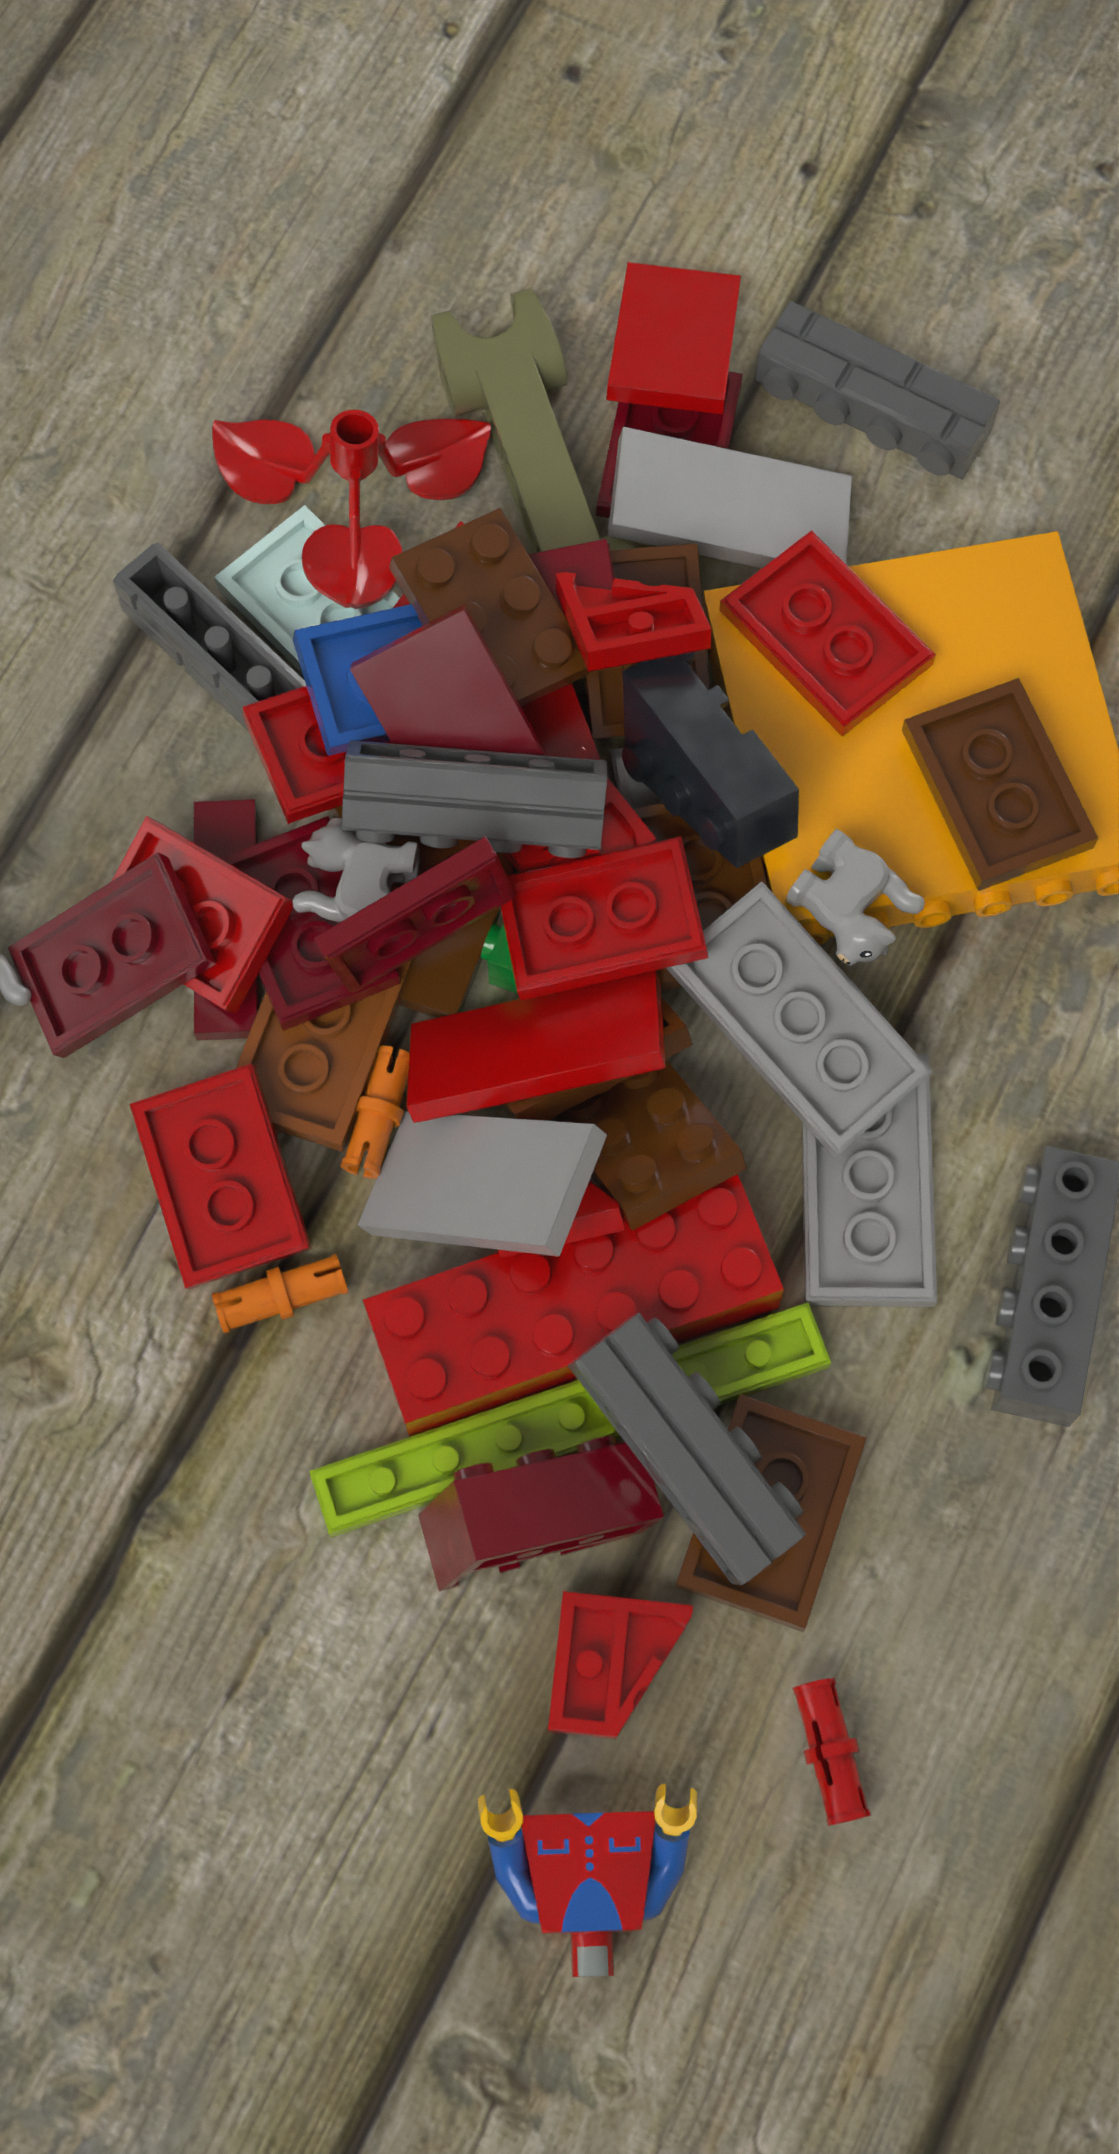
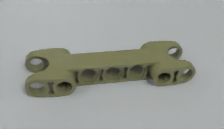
(509, 384)

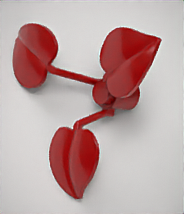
(351, 562)

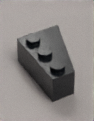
(702, 763)

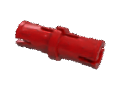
(831, 1751)

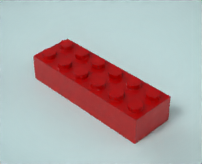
(519, 1320)

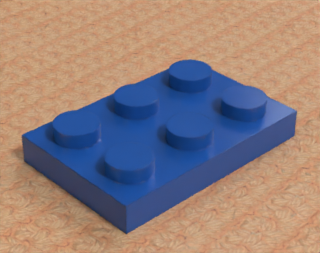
(325, 661)

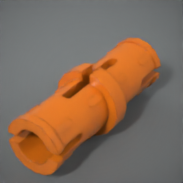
(377, 1113)
(279, 1293)

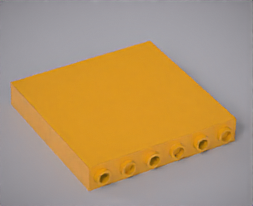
(989, 619)

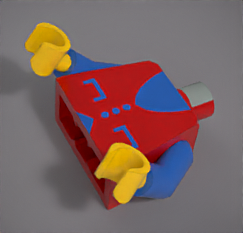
(589, 1870)

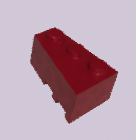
(537, 1509)

